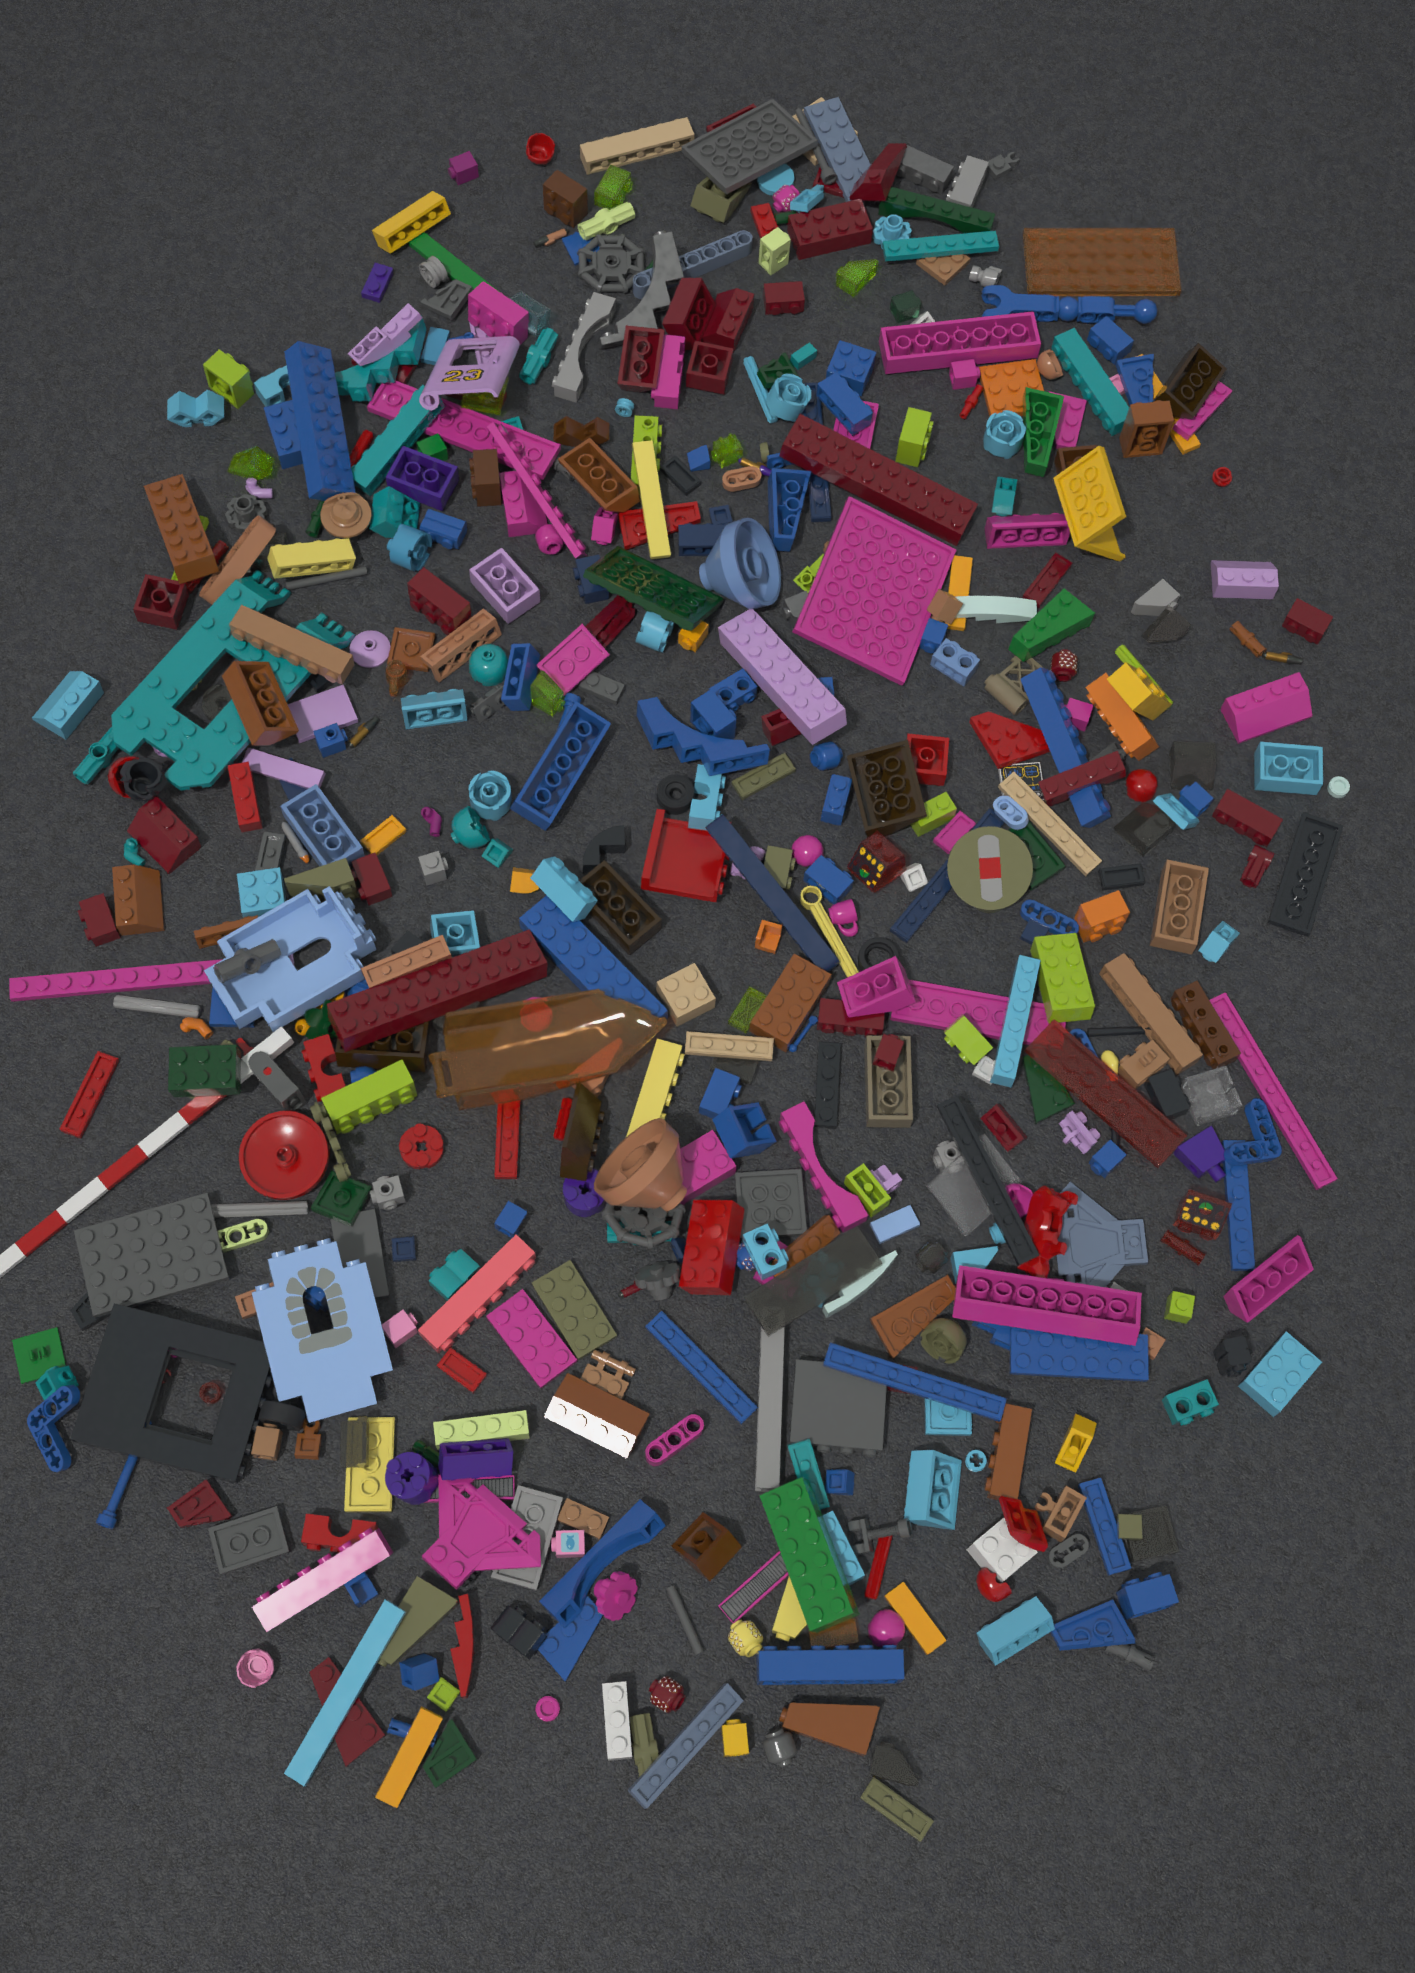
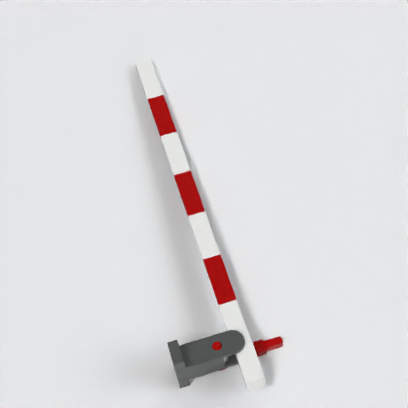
(255, 1061)

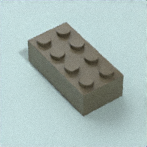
(887, 1091)

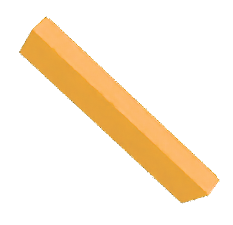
(959, 585)
(408, 1757)

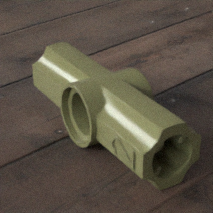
(644, 1744)

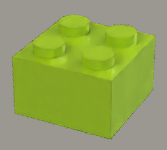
(228, 378)
(914, 437)

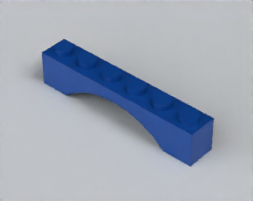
(633, 1529)

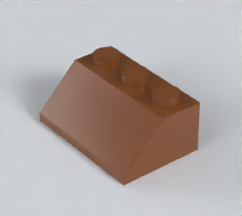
(137, 900)

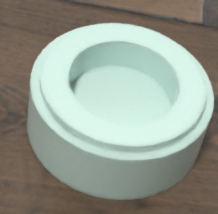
(1338, 787)

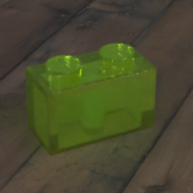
(613, 188)

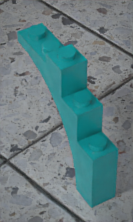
(361, 380)

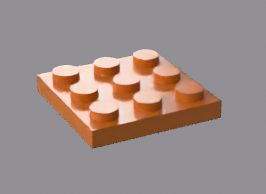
(1006, 384)

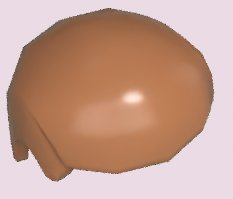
(1049, 365)

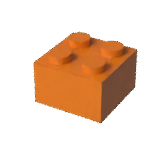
(1101, 916)

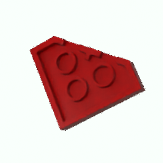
(1008, 739)

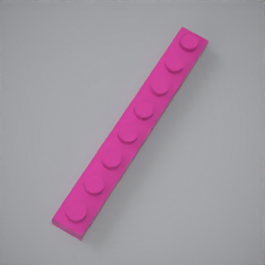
(542, 496)

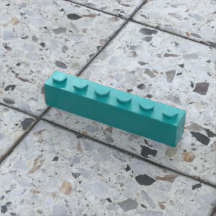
(1091, 380)
(400, 432)

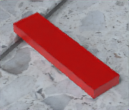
(89, 1094)
(507, 1140)

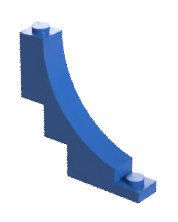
(716, 753)

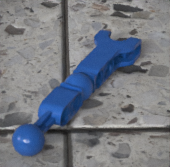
(1048, 307)

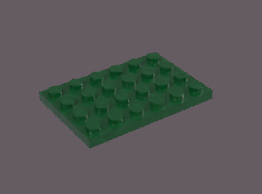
(653, 588)

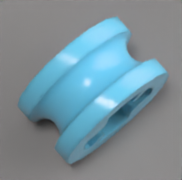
(624, 407)
(980, 1455)

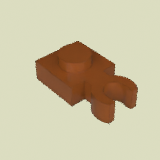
(309, 1442)

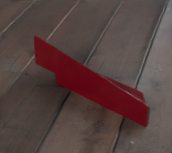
(611, 620)

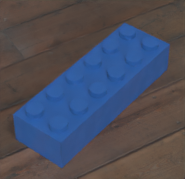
(560, 766)
(830, 1666)

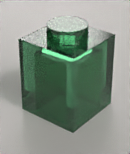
(905, 306)

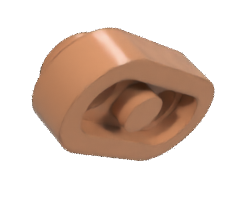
(741, 478)

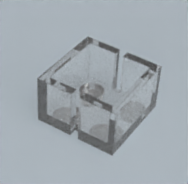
(1208, 1095)

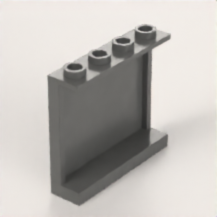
(837, 1410)

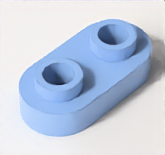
(1012, 813)

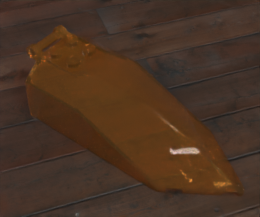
(538, 1046)

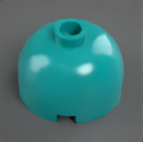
(488, 664)
(468, 829)

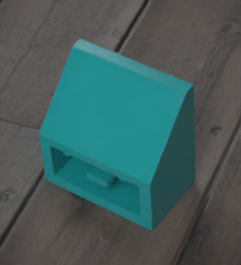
(390, 510)

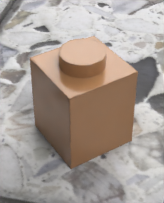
(944, 607)
(267, 1442)

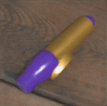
(762, 467)

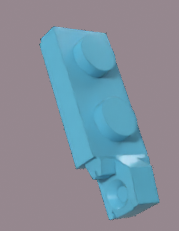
(807, 199)

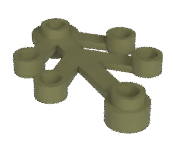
(319, 1114)

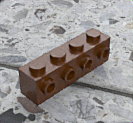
(1205, 1025)

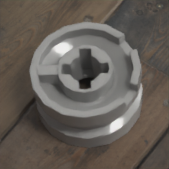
(433, 271)

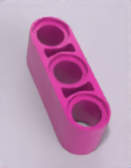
(679, 1430)

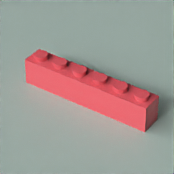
(477, 1294)

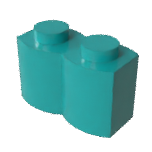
(454, 1274)

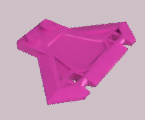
(478, 1534)

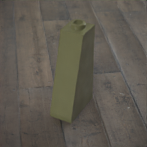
(424, 1611)

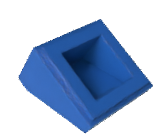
(699, 459)
(839, 1482)

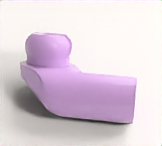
(254, 489)

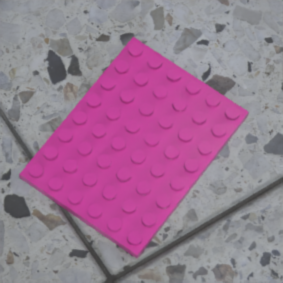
(874, 591)

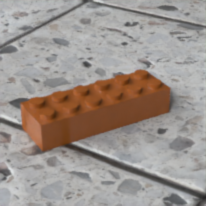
(181, 528)

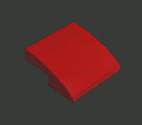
(1023, 1524)

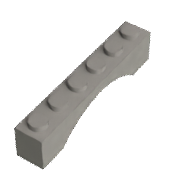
(597, 316)

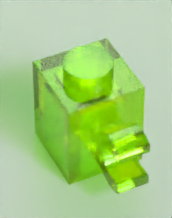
(727, 450)

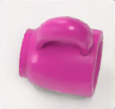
(844, 913)

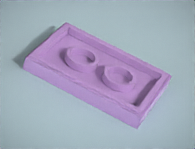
(321, 711)

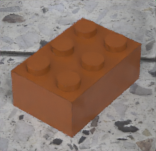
(1146, 429)

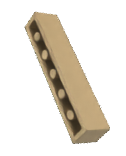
(636, 145)

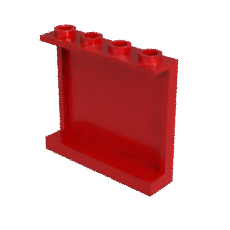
(683, 861)

